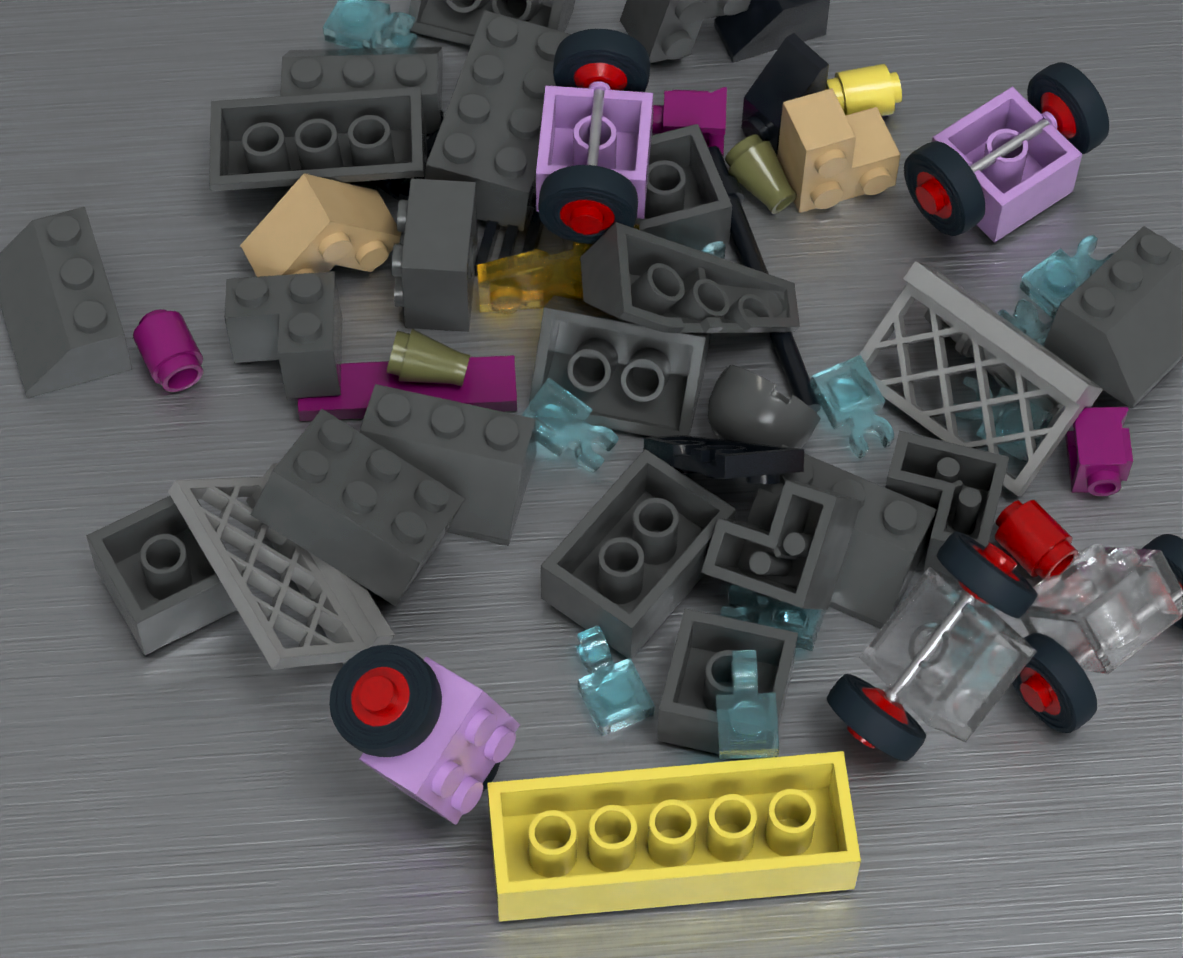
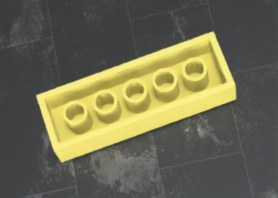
(672, 836)

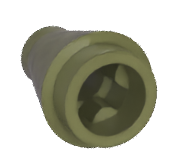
(760, 172)
(426, 360)

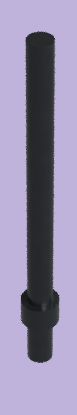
(751, 257)

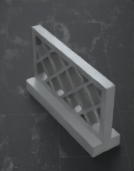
(999, 338)
(327, 595)

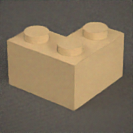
(833, 153)
(322, 227)

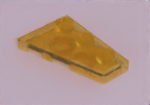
(530, 279)

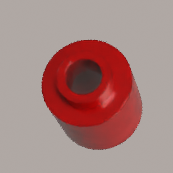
(1035, 539)

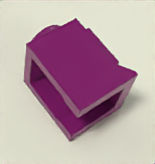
(693, 107)
(1099, 451)

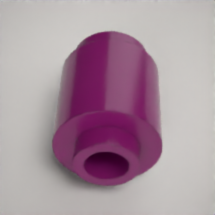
(169, 350)

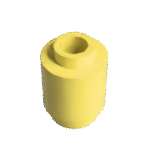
(866, 89)

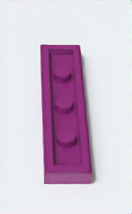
(487, 384)

